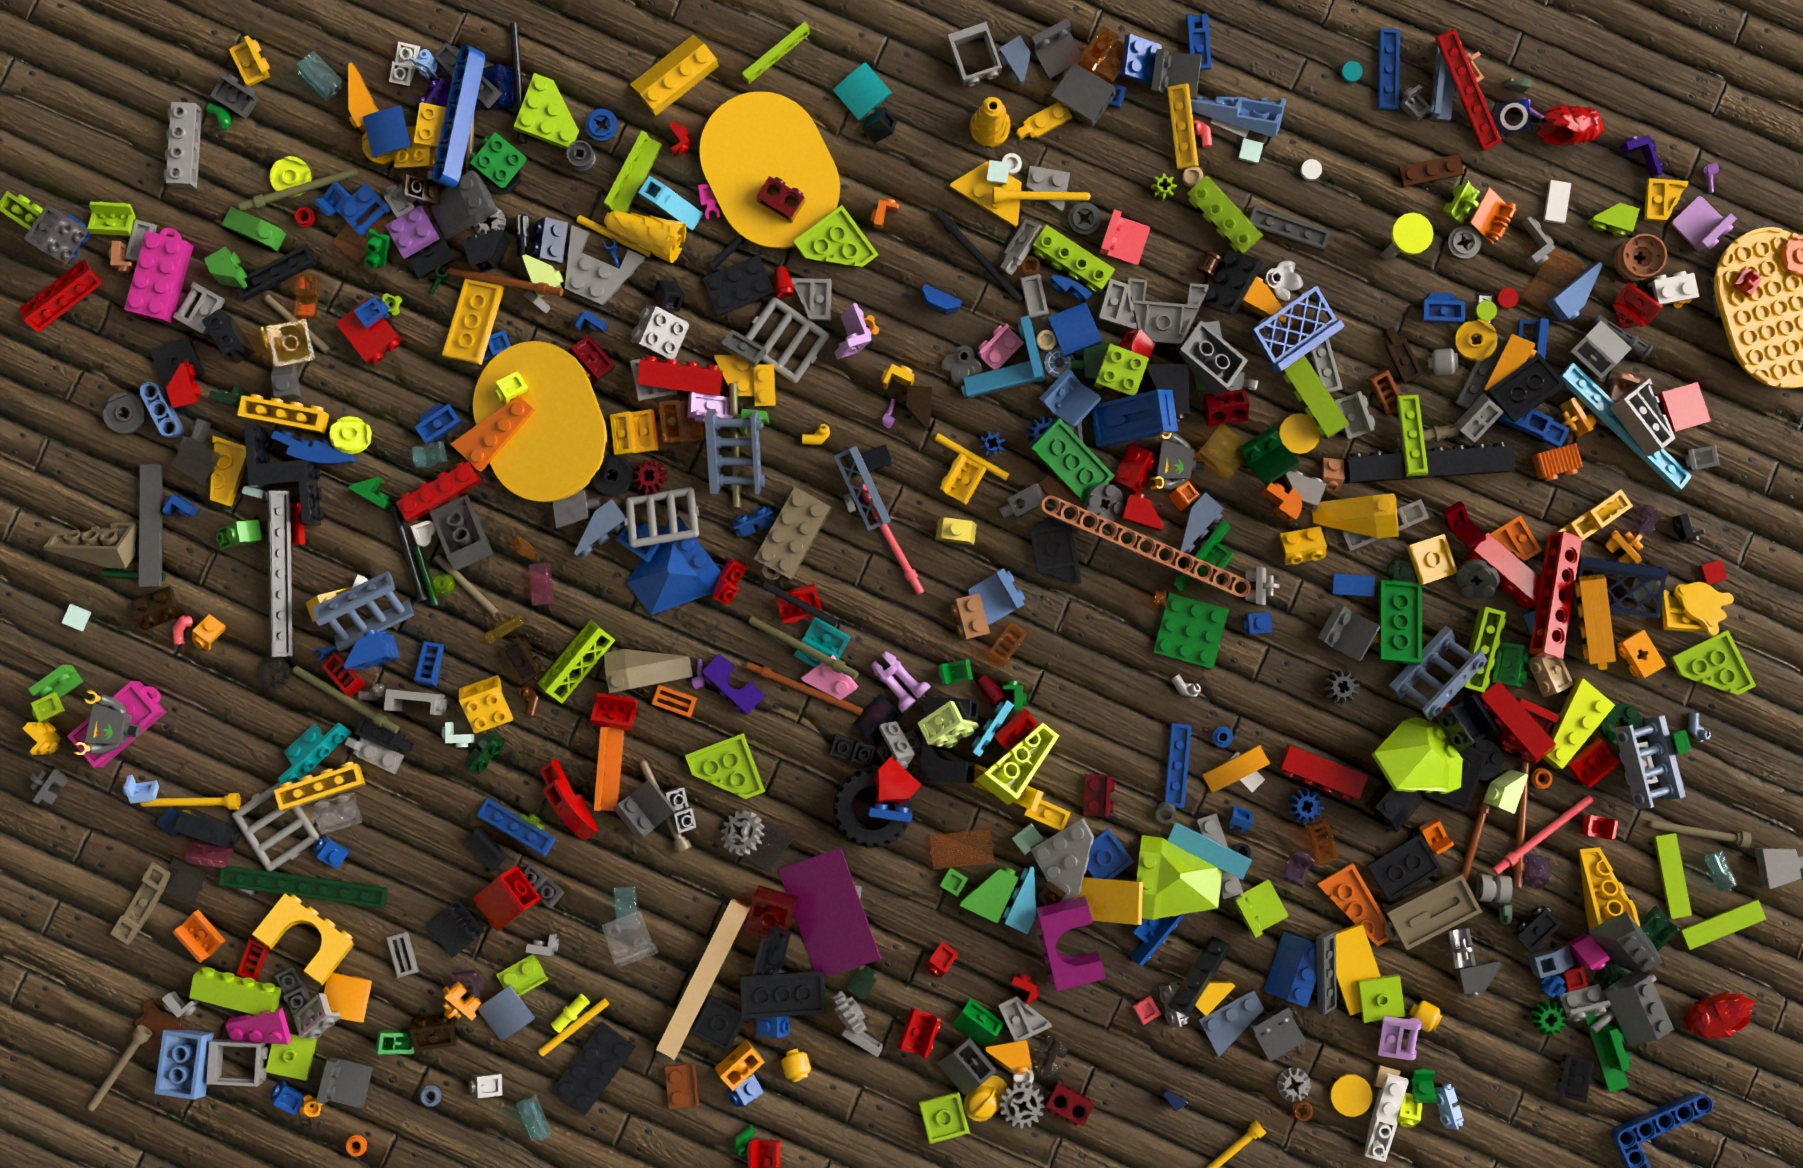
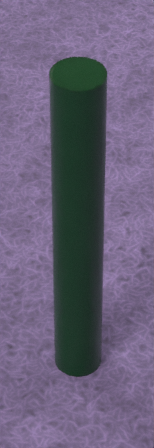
(123, 574)
(426, 576)

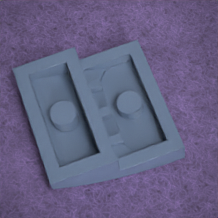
(505, 1012)

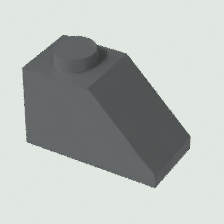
(285, 382)
(1476, 978)

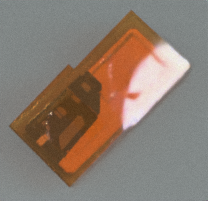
(306, 296)

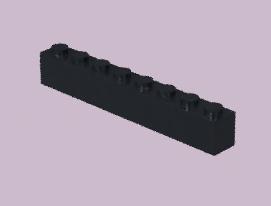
(1439, 462)

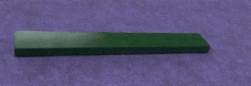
(303, 886)

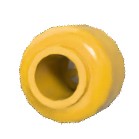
(1428, 1015)
(796, 1065)

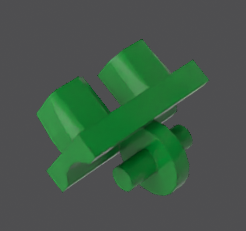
(376, 249)

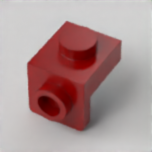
(681, 134)
(1599, 827)
(1023, 981)

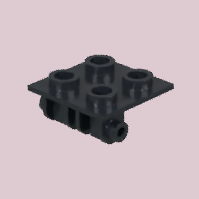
(455, 928)

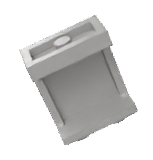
(395, 698)

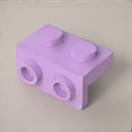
(700, 403)

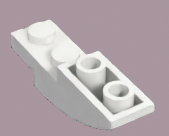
(1384, 1117)

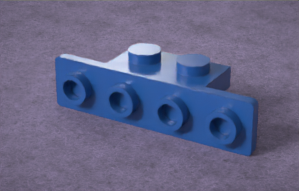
(1153, 935)

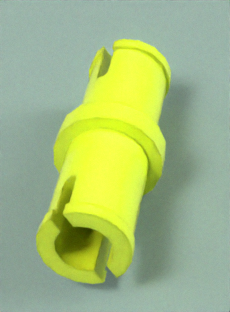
(570, 1013)

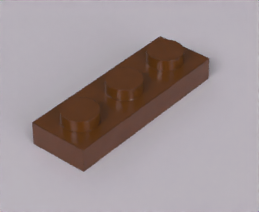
(1430, 171)

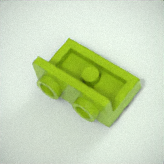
(111, 218)

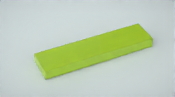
(776, 53)
(1412, 435)
(1672, 875)
(1722, 924)

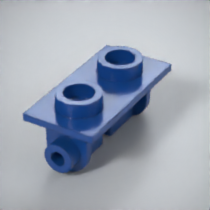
(746, 522)

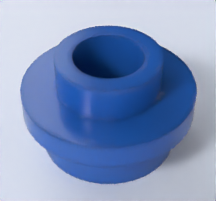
(1215, 736)

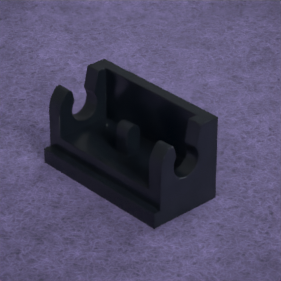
(774, 950)

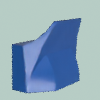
(940, 301)
(1443, 309)
(437, 423)
(644, 552)

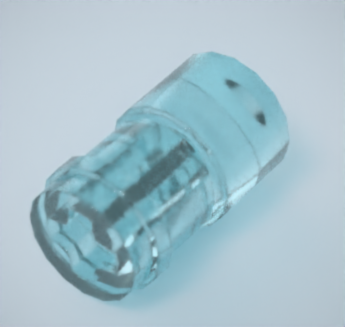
(1721, 873)

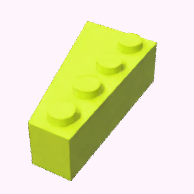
(1577, 721)
(1016, 768)

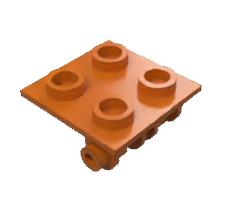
(1492, 216)

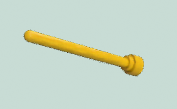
(1000, 195)
(231, 801)
(1254, 1131)

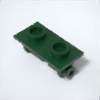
(479, 760)

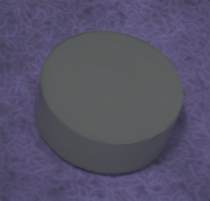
(1165, 812)

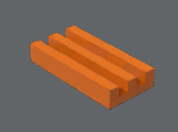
(691, 706)

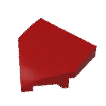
(1635, 307)
(894, 783)

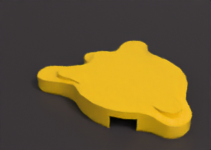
(1703, 604)

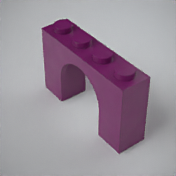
(1053, 922)

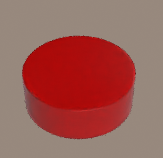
(1507, 298)

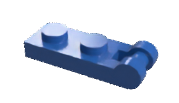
(1199, 39)

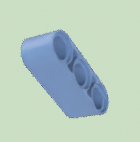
(153, 405)

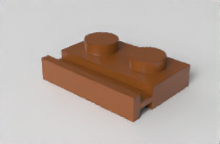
(682, 1085)

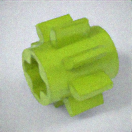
(1159, 190)

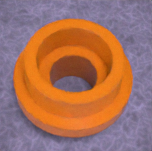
(1547, 778)
(350, 1145)

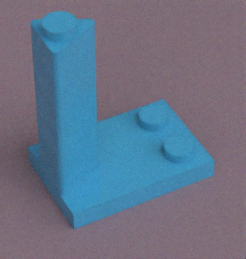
(1012, 375)

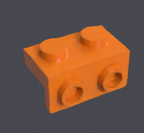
(199, 936)

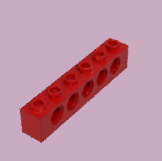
(1555, 595)

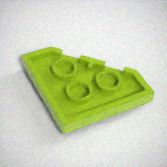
(546, 114)
(836, 241)
(1715, 664)
(728, 767)

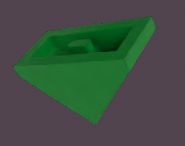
(394, 1042)

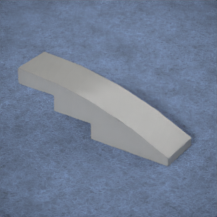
(1406, 515)

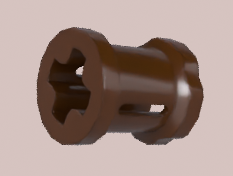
(1209, 264)

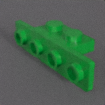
(1210, 552)
(1610, 1054)

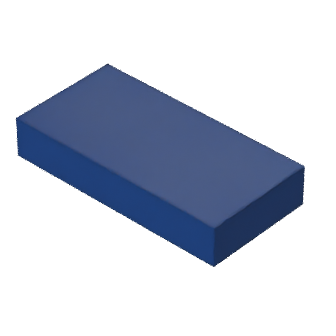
(1353, 585)

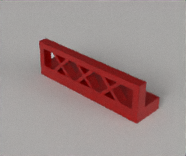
(60, 296)

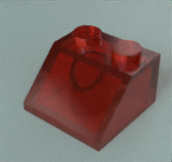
(770, 909)

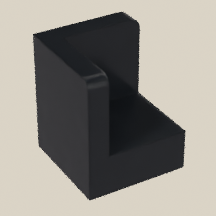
(879, 125)
(668, 295)

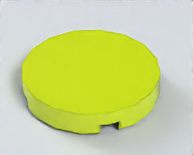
(289, 173)
(1412, 233)
(350, 435)

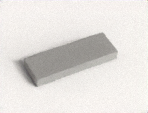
(1325, 366)

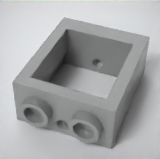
(968, 35)
(215, 1062)

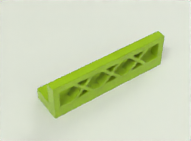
(633, 173)
(573, 659)

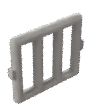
(806, 326)
(674, 535)
(260, 849)

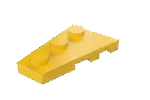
(227, 471)

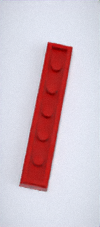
(1468, 89)

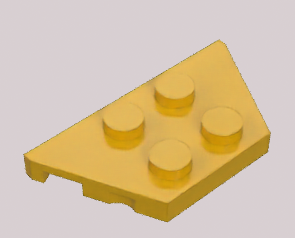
(978, 190)

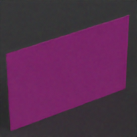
(830, 913)

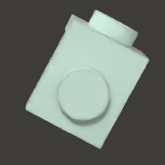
(460, 740)

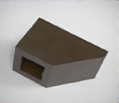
(421, 191)

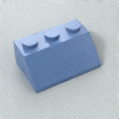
(183, 1063)

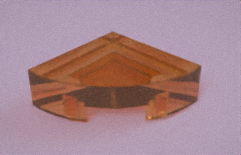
(524, 548)

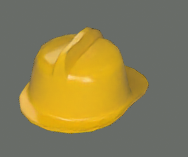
(984, 1100)

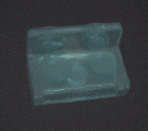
(534, 1118)

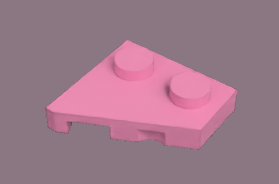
(830, 681)

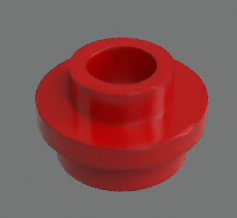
(300, 213)

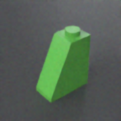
(991, 894)

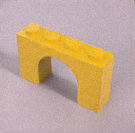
(289, 913)

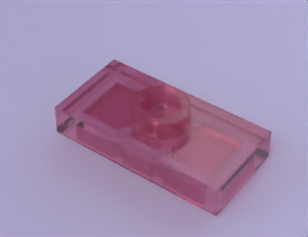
(541, 584)
(209, 855)

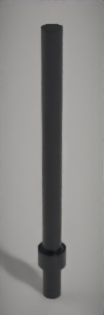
(517, 74)
(951, 227)

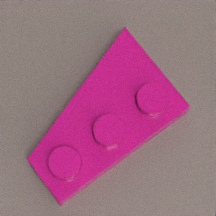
(260, 1028)

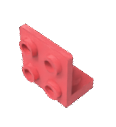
(1124, 239)

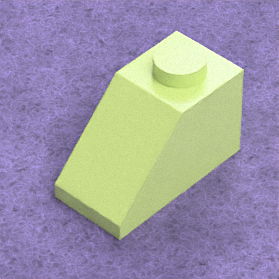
(542, 272)
(1506, 791)

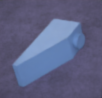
(1574, 295)

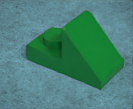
(368, 489)

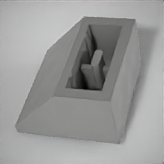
(1601, 349)

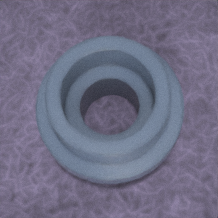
(426, 1100)

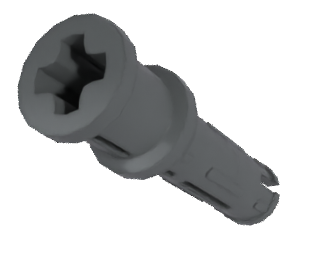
(1638, 347)

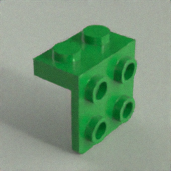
(497, 160)

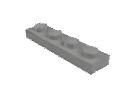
(1211, 828)

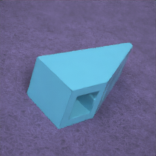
(669, 202)
(1023, 908)

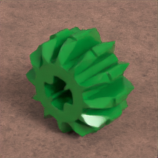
(1543, 1013)

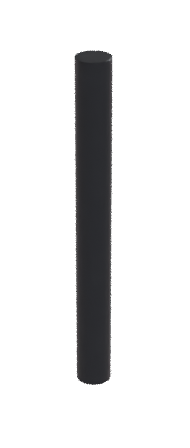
(800, 604)

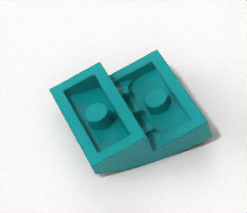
(862, 91)
(824, 639)

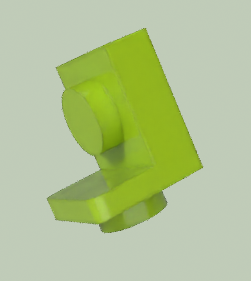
(47, 707)

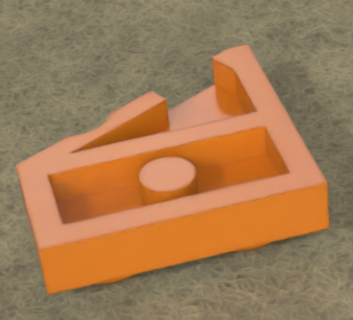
(1517, 539)

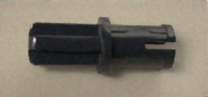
(523, 235)

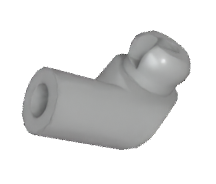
(1185, 689)

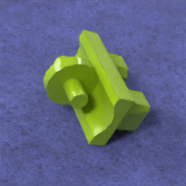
(1464, 200)

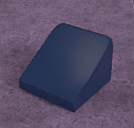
(168, 820)
(1174, 1100)

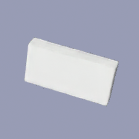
(1557, 202)

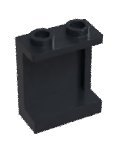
(228, 335)
(1467, 722)

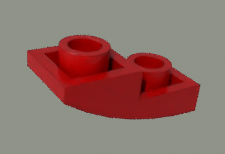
(726, 584)

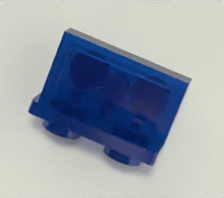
(502, 79)

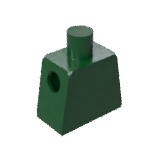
(1090, 361)

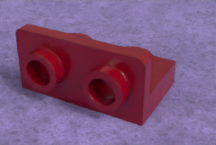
(592, 359)
(1097, 795)

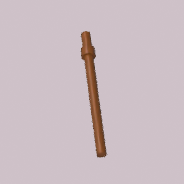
(541, 288)
(767, 673)
(1483, 809)
(1519, 867)

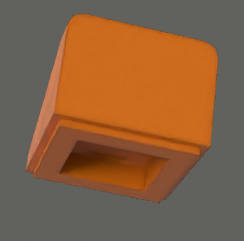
(1184, 495)

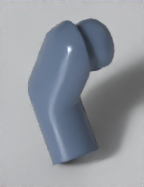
(1695, 729)

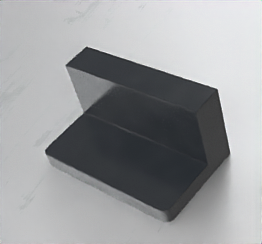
(877, 713)
(486, 848)

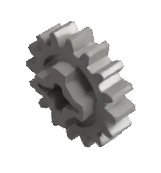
(743, 831)
(849, 1012)
(1029, 1108)

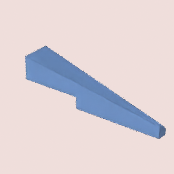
(1253, 115)

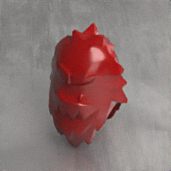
(1570, 125)
(1719, 1015)

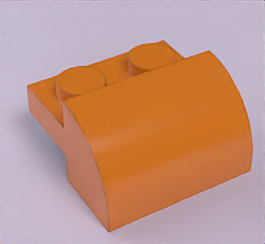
(1287, 503)

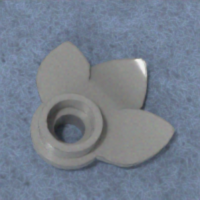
(1286, 280)

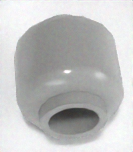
(1443, 362)

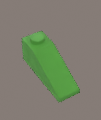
(254, 228)

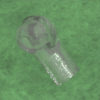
(377, 693)

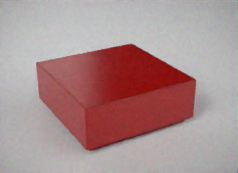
(1713, 572)
(1574, 978)

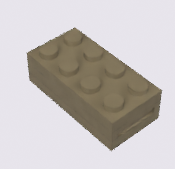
(792, 535)
(1430, 911)

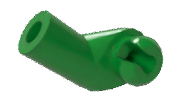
(222, 115)
(741, 1140)

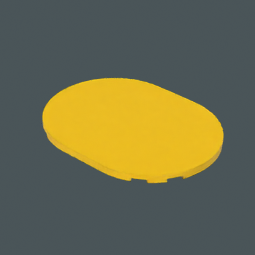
(762, 138)
(1767, 326)
(563, 437)

